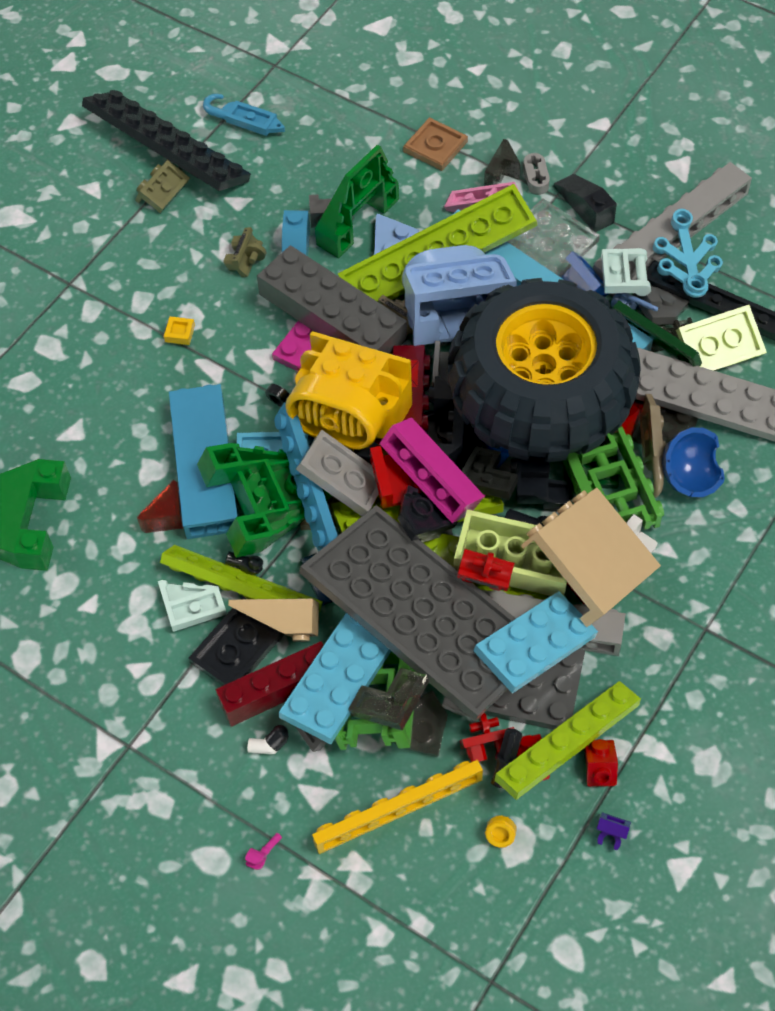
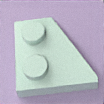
(191, 603)

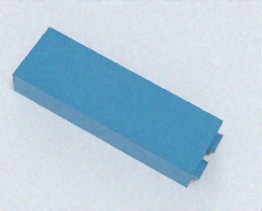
(199, 423)

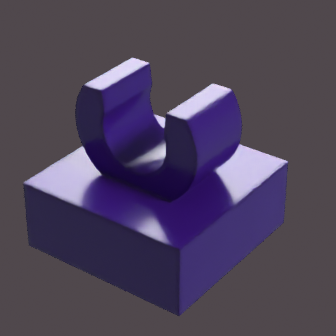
(613, 826)

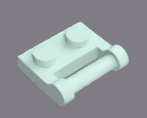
(617, 273)

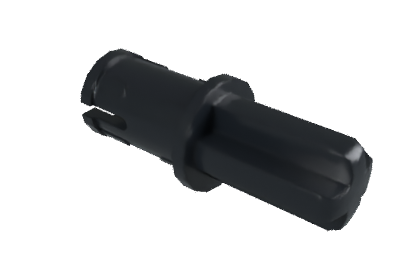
(508, 751)

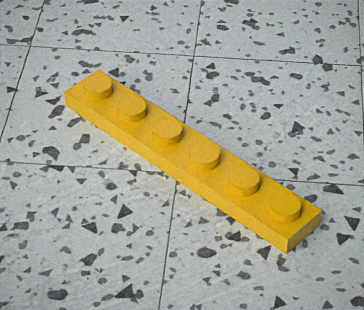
(408, 801)

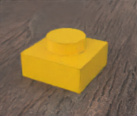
(179, 330)

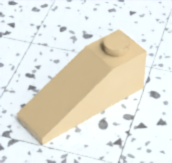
(290, 616)

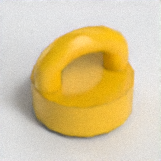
(500, 831)

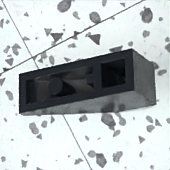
(588, 201)

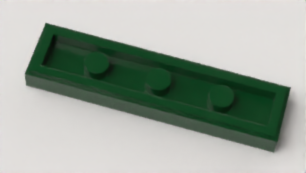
(660, 336)

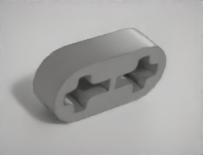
(532, 174)

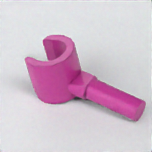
(257, 859)

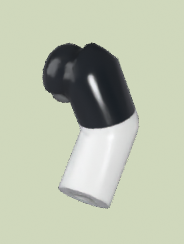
(271, 744)

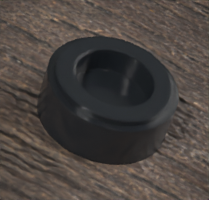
(277, 394)

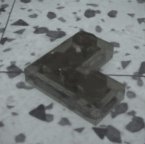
(395, 705)

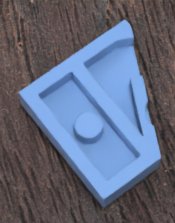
(390, 232)

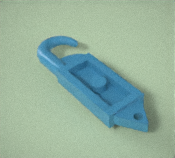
(244, 116)

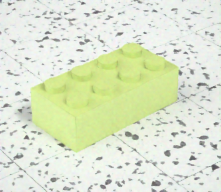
(504, 538)

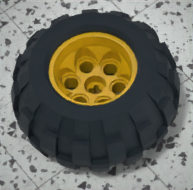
(544, 401)

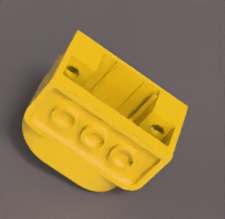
(349, 391)

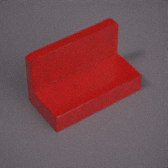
(389, 478)

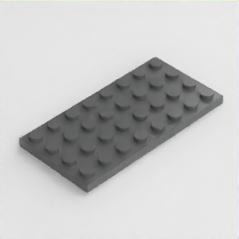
(413, 606)

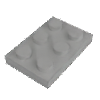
(340, 473)

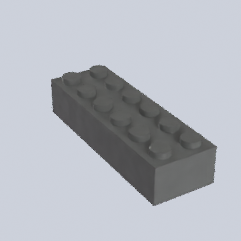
(329, 303)

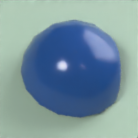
(691, 463)

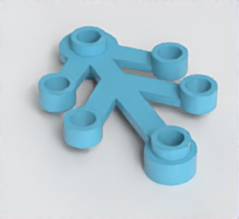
(687, 256)

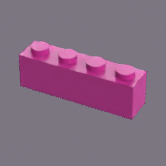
(431, 469)

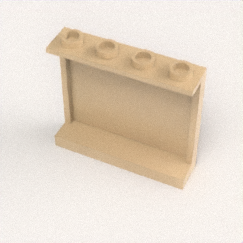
(594, 552)

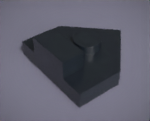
(421, 516)

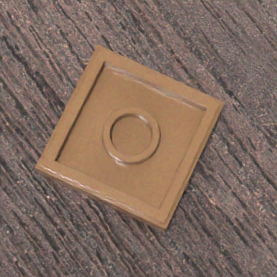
(435, 144)

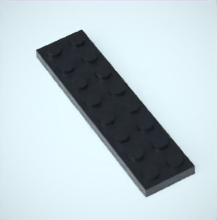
(166, 140)

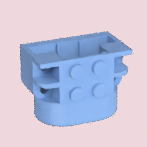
(446, 285)

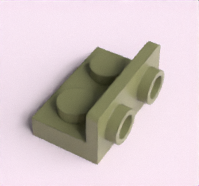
(163, 186)

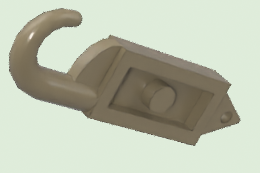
(652, 442)

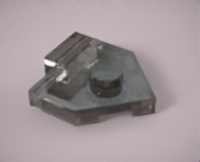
(428, 725)

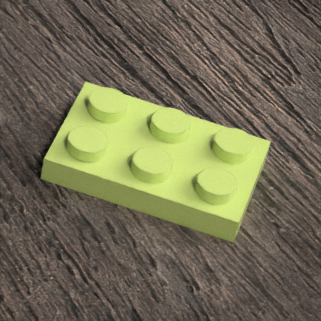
(724, 338)

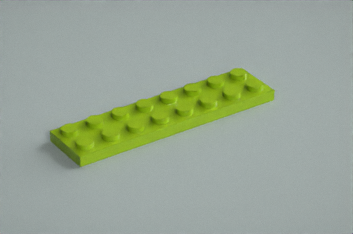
(479, 225)

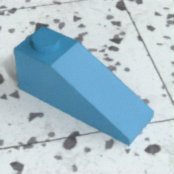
(296, 230)

